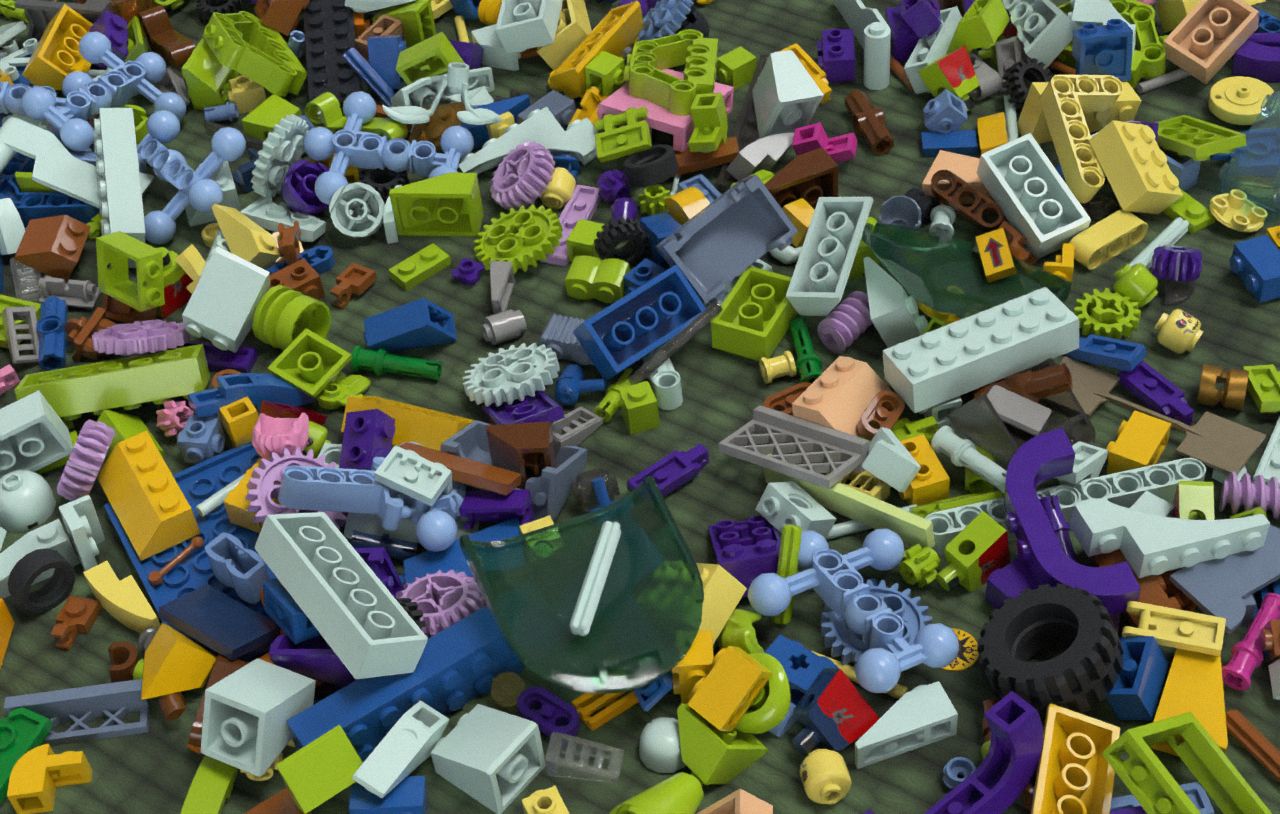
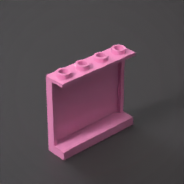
(660, 117)

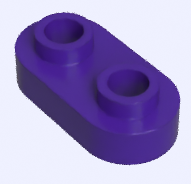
(552, 712)

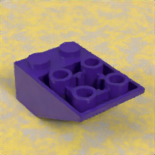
(745, 548)

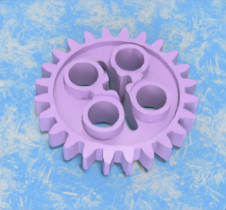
(140, 337)
(270, 472)

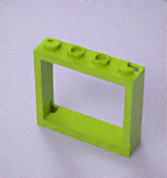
(1157, 788)

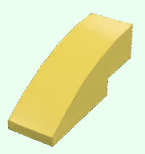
(121, 598)

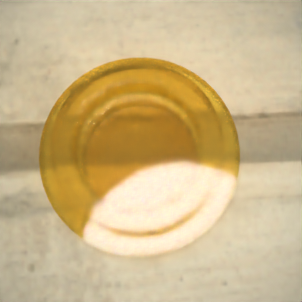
(506, 689)

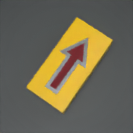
(995, 255)

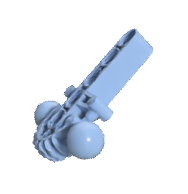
(359, 493)

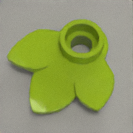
(339, 388)

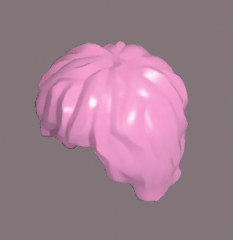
(279, 433)

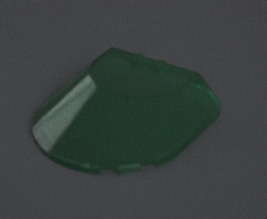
(952, 274)
(644, 611)

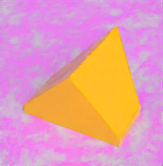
(174, 664)

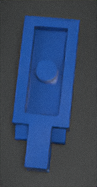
(1109, 352)

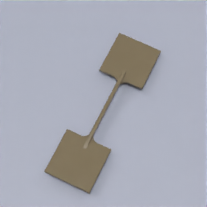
(1212, 440)

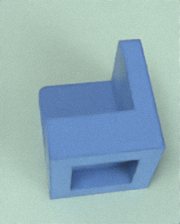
(1186, 173)

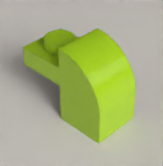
(709, 122)

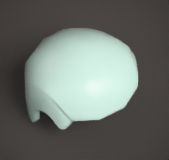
(661, 745)

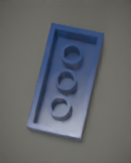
(639, 322)

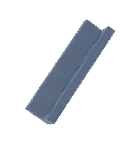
(83, 705)

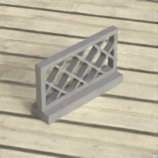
(792, 434)

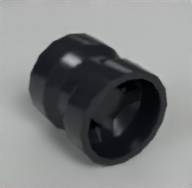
(926, 203)

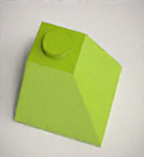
(309, 363)
(712, 753)

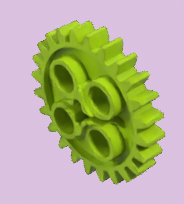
(519, 237)

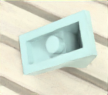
(890, 460)
(1087, 463)

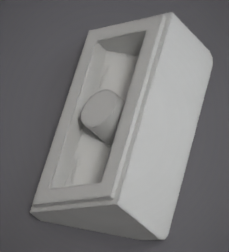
(1009, 53)
(1019, 410)

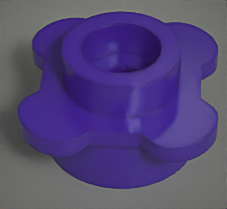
(468, 271)

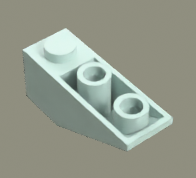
(402, 749)

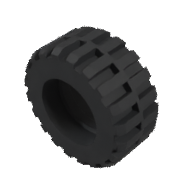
(1046, 618)

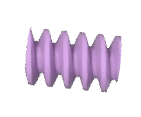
(845, 322)
(1250, 494)

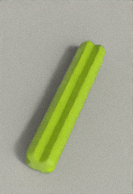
(788, 563)

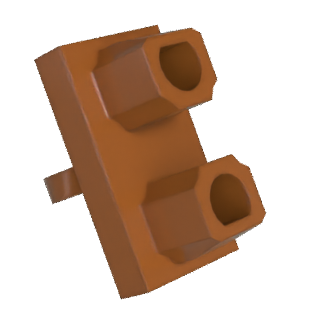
(81, 333)

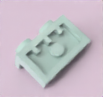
(414, 475)
(83, 529)

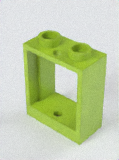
(115, 281)

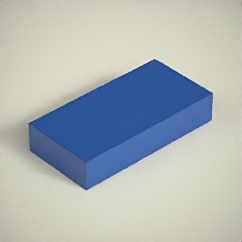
(958, 142)

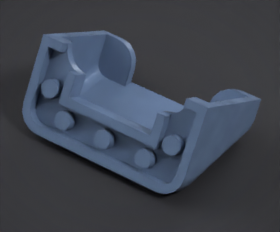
(727, 237)
(547, 492)

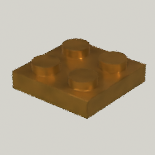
(443, 118)

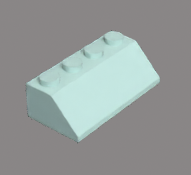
(828, 254)

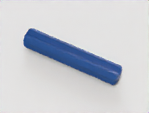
(369, 76)

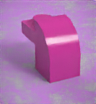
(814, 137)

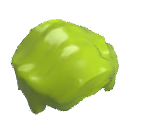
(740, 632)

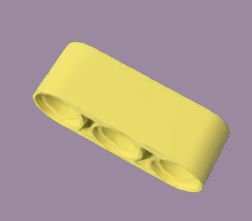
(1108, 238)

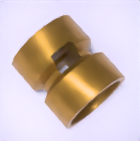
(1234, 389)

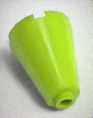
(675, 795)

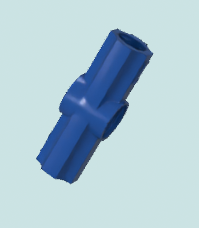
(53, 334)

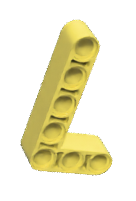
(1063, 108)

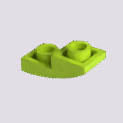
(210, 787)

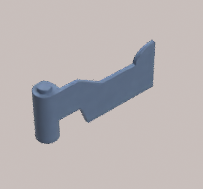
(1223, 583)

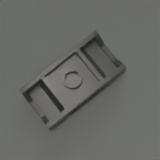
(42, 11)

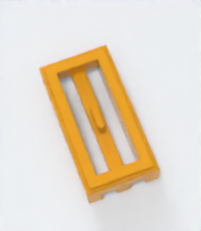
(592, 702)

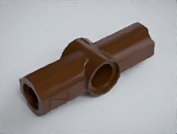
(869, 122)
(1035, 384)

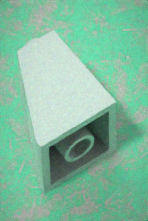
(784, 95)
(225, 300)
(249, 714)
(490, 756)

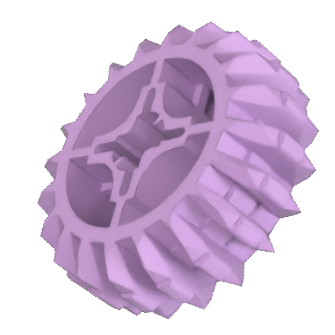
(522, 176)
(85, 460)
(443, 599)

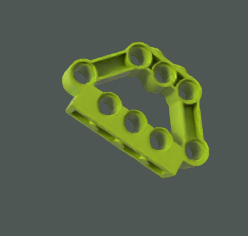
(255, 52)
(1150, 56)
(666, 90)

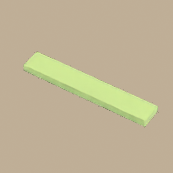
(864, 509)

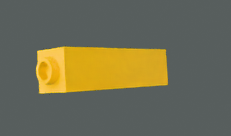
(1197, 688)

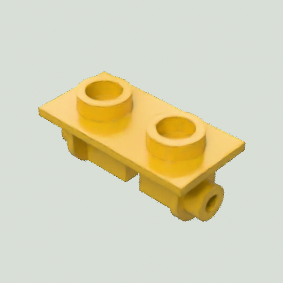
(589, 105)

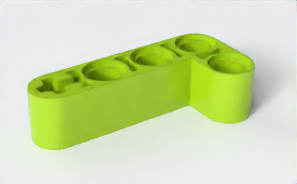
(326, 113)

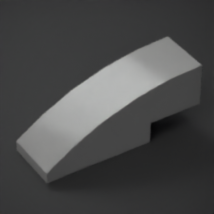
(760, 155)

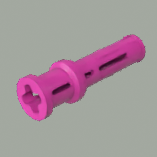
(1248, 652)

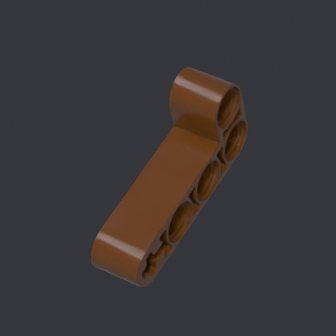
(163, 39)

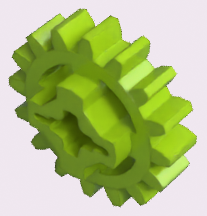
(1107, 314)

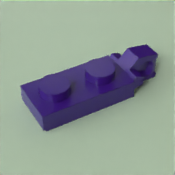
(1157, 392)
(673, 469)

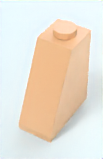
(963, 167)

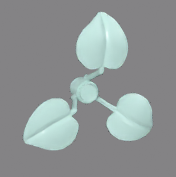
(458, 83)

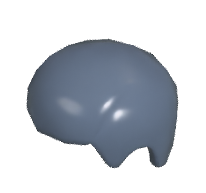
(901, 211)

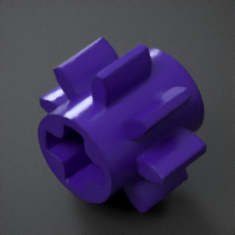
(613, 185)

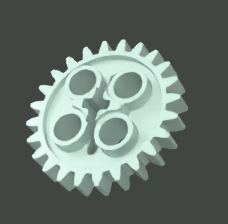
(278, 155)
(511, 374)

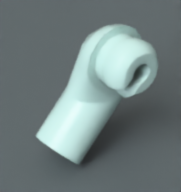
(788, 255)

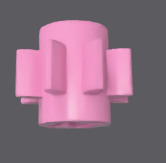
(173, 417)

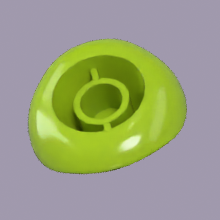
(772, 701)

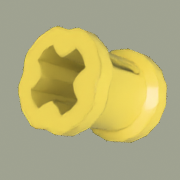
(777, 367)

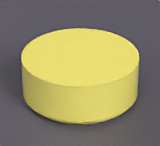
(209, 233)

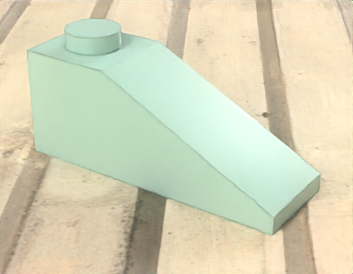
(911, 723)

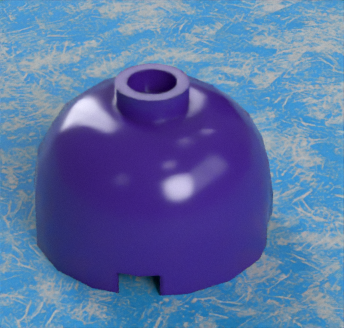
(299, 187)

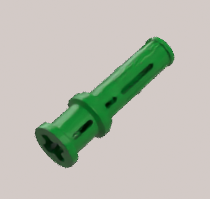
(800, 333)
(383, 362)

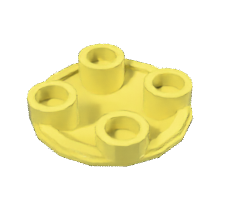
(1237, 211)

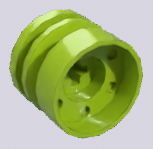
(285, 314)

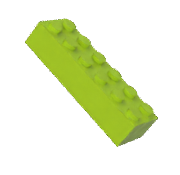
(120, 382)

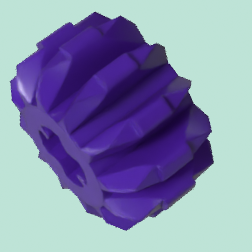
(1176, 263)

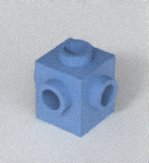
(945, 113)
(201, 439)

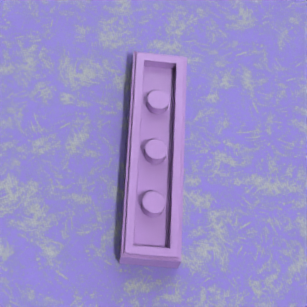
(581, 206)

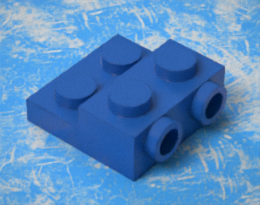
(1104, 49)

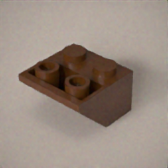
(522, 448)

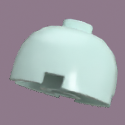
(357, 210)
(24, 500)

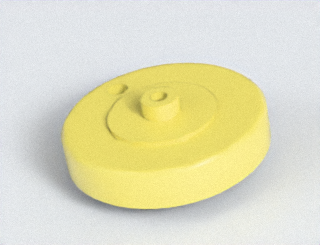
(1238, 99)

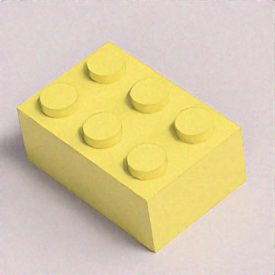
(1135, 167)

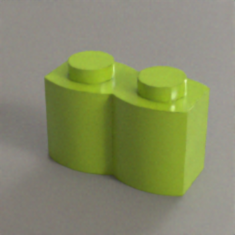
(596, 279)

